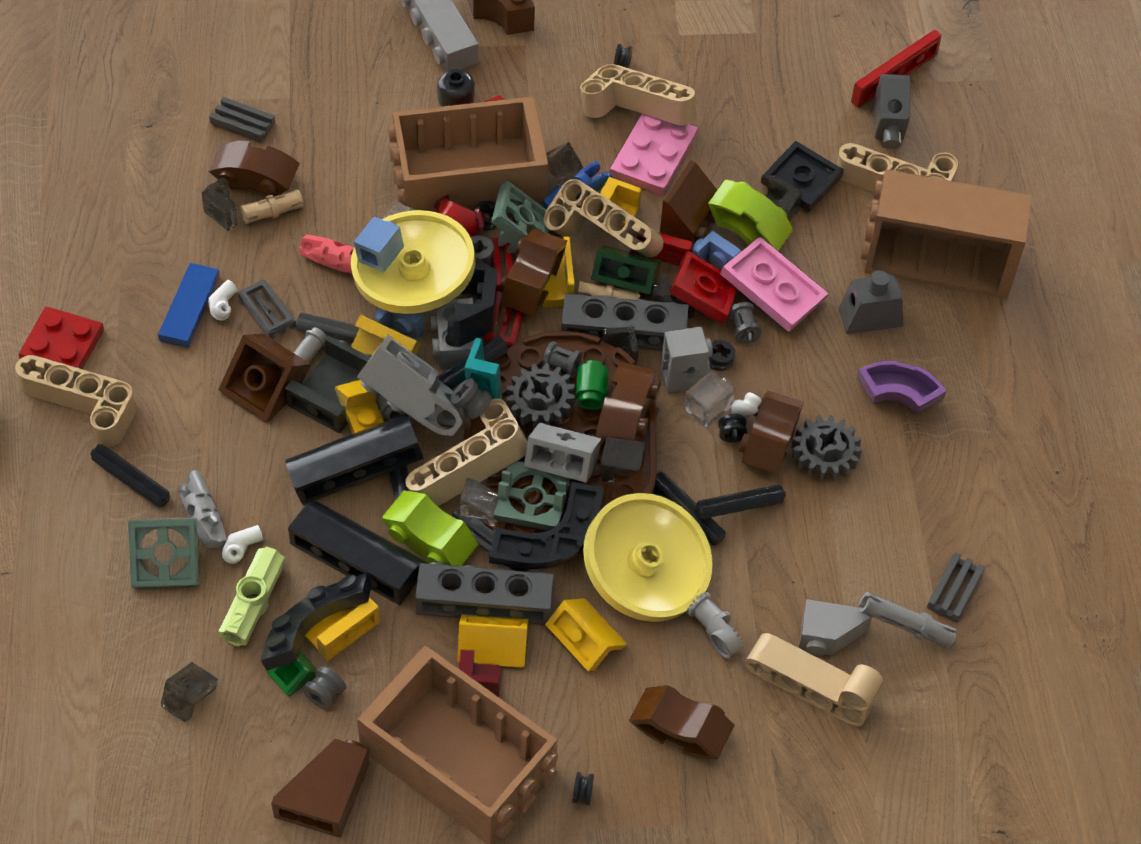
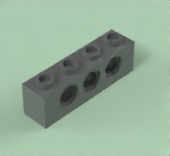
(595, 314)
(469, 579)

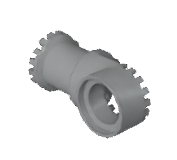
(715, 620)

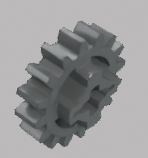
(541, 393)
(826, 448)

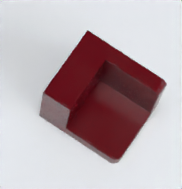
(485, 674)

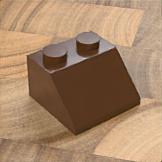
(686, 205)
(261, 374)

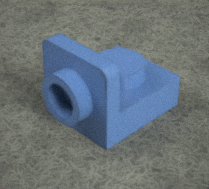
(715, 249)
(404, 323)

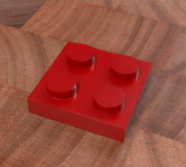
(703, 287)
(62, 338)

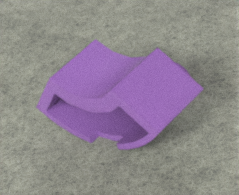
(901, 383)

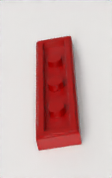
(900, 64)

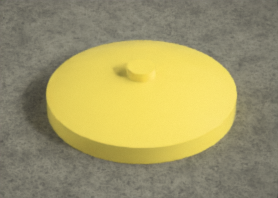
(426, 272)
(647, 557)

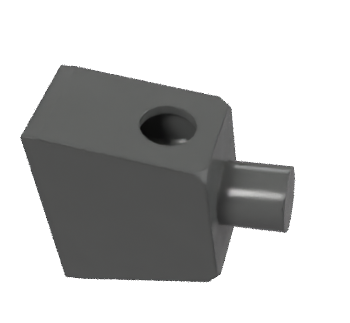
(890, 117)
(872, 304)

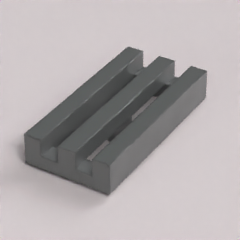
(245, 116)
(277, 326)
(966, 566)

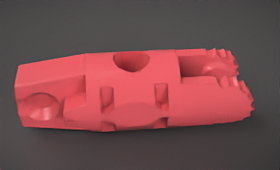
(327, 252)

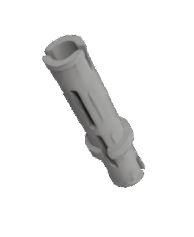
(918, 624)

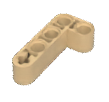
(638, 92)
(866, 166)
(609, 220)
(42, 380)
(474, 458)
(815, 680)

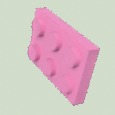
(653, 153)
(774, 284)

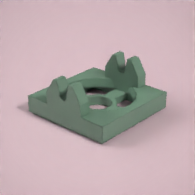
(522, 207)
(506, 513)
(188, 576)

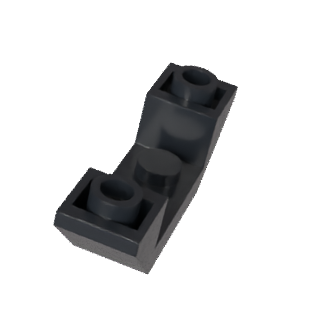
(475, 319)

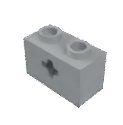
(685, 358)
(562, 452)

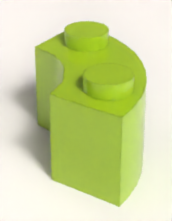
(749, 214)
(429, 530)

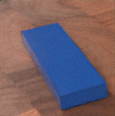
(188, 305)

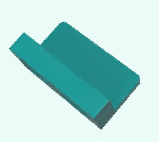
(483, 372)

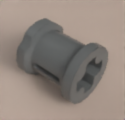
(744, 322)
(562, 358)

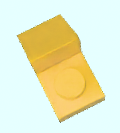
(360, 406)

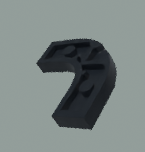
(555, 545)
(290, 629)

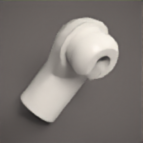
(219, 299)
(747, 406)
(237, 543)

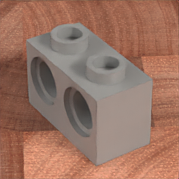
(443, 344)

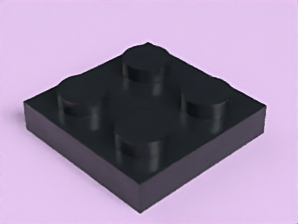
(806, 172)

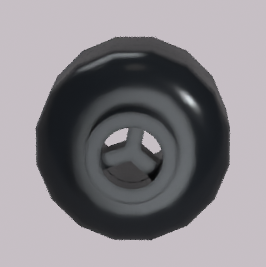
(455, 88)

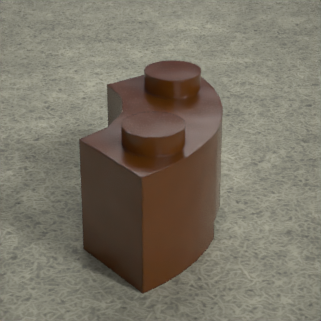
(511, 15)
(254, 168)
(536, 261)
(626, 408)
(771, 432)
(671, 716)

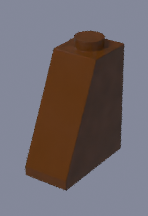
(325, 789)

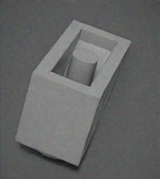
(830, 627)

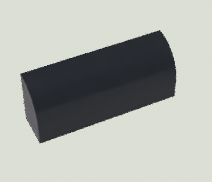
(354, 459)
(355, 550)

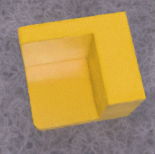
(623, 195)

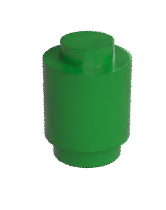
(592, 385)

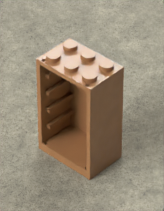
(467, 153)
(946, 233)
(458, 745)

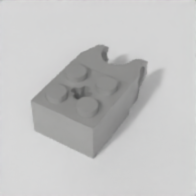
(410, 386)

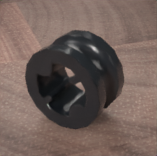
(623, 56)
(487, 207)
(727, 350)
(732, 428)
(583, 788)

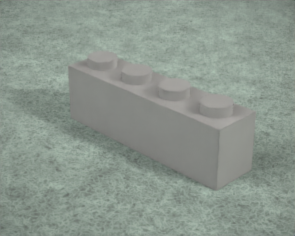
(445, 32)

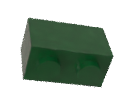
(626, 269)

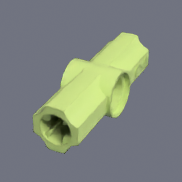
(245, 611)

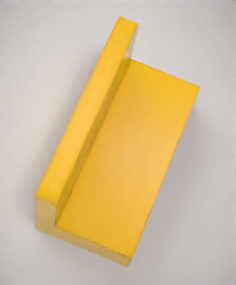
(563, 282)
(373, 333)
(343, 628)
(584, 632)
(494, 639)

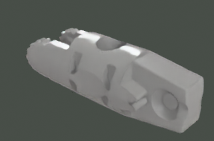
(200, 505)

